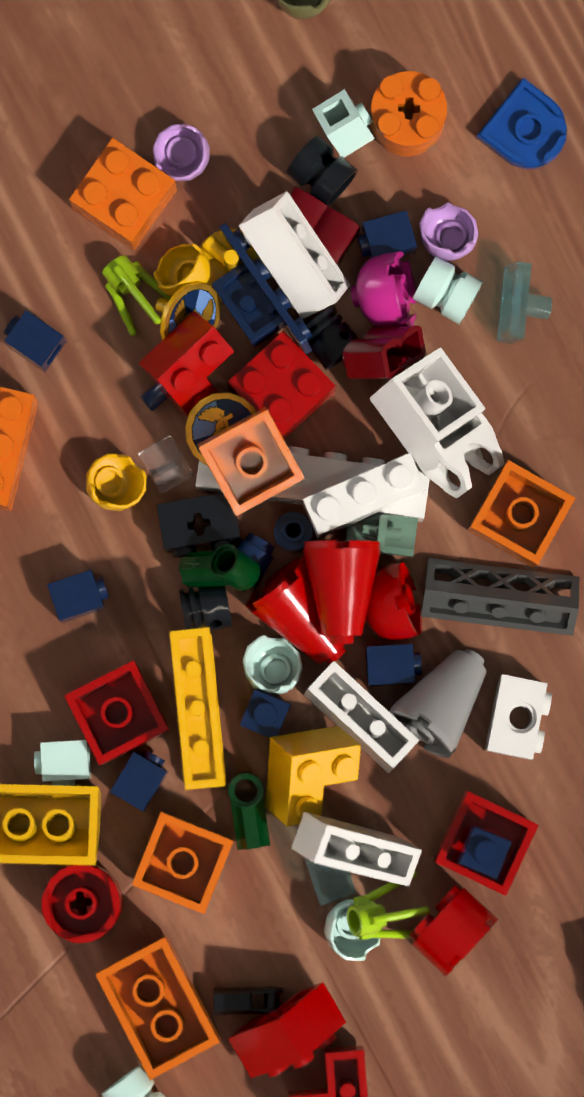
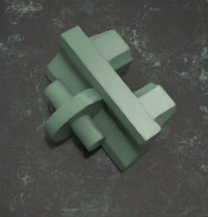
(393, 532)

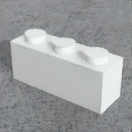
(294, 255)
(364, 495)
(361, 716)
(356, 849)

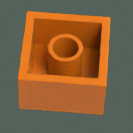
(123, 194)
(250, 461)
(521, 514)
(182, 862)

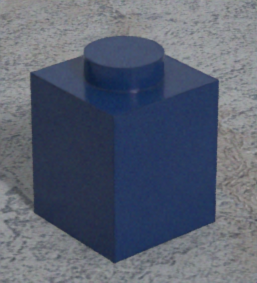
(387, 235)
(34, 340)
(78, 595)
(392, 665)
(265, 714)
(140, 779)
(484, 852)

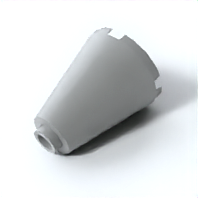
(442, 702)

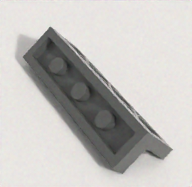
(500, 603)

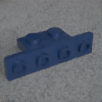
(252, 300)

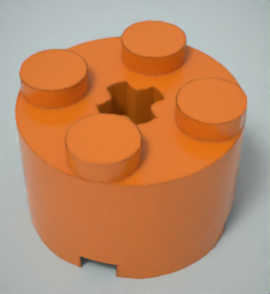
(428, 106)

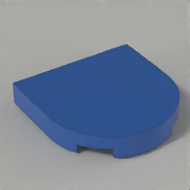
(526, 128)

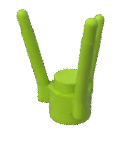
(124, 278)
(367, 917)

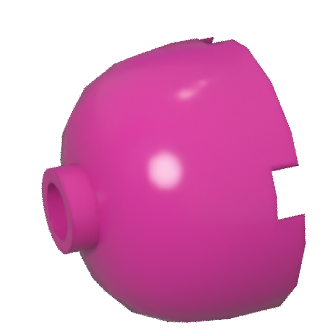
(385, 290)

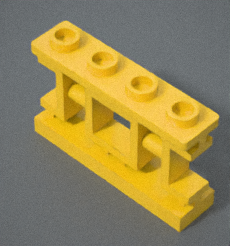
(198, 708)

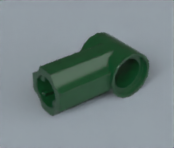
(219, 568)
(249, 815)

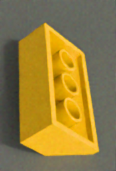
(49, 824)

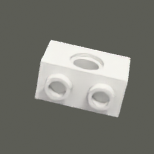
(504, 737)

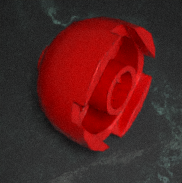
(392, 604)

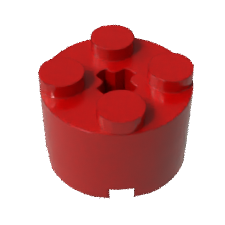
(69, 920)
(454, 931)

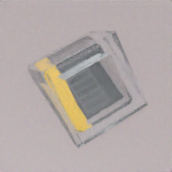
(166, 464)

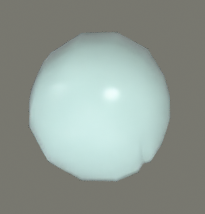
(272, 665)
(340, 937)

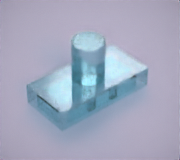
(518, 303)

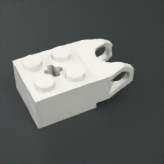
(439, 421)

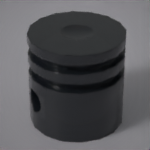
(329, 337)
(206, 608)

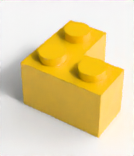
(301, 768)

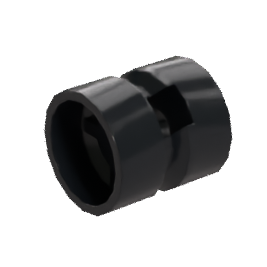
(321, 171)

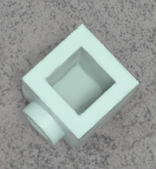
(344, 123)
(63, 762)

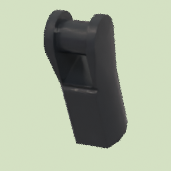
(240, 1000)

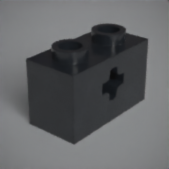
(180, 514)

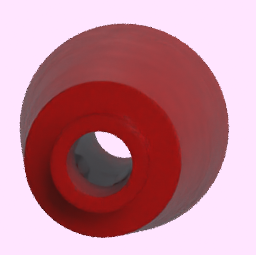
(342, 584)
(292, 612)

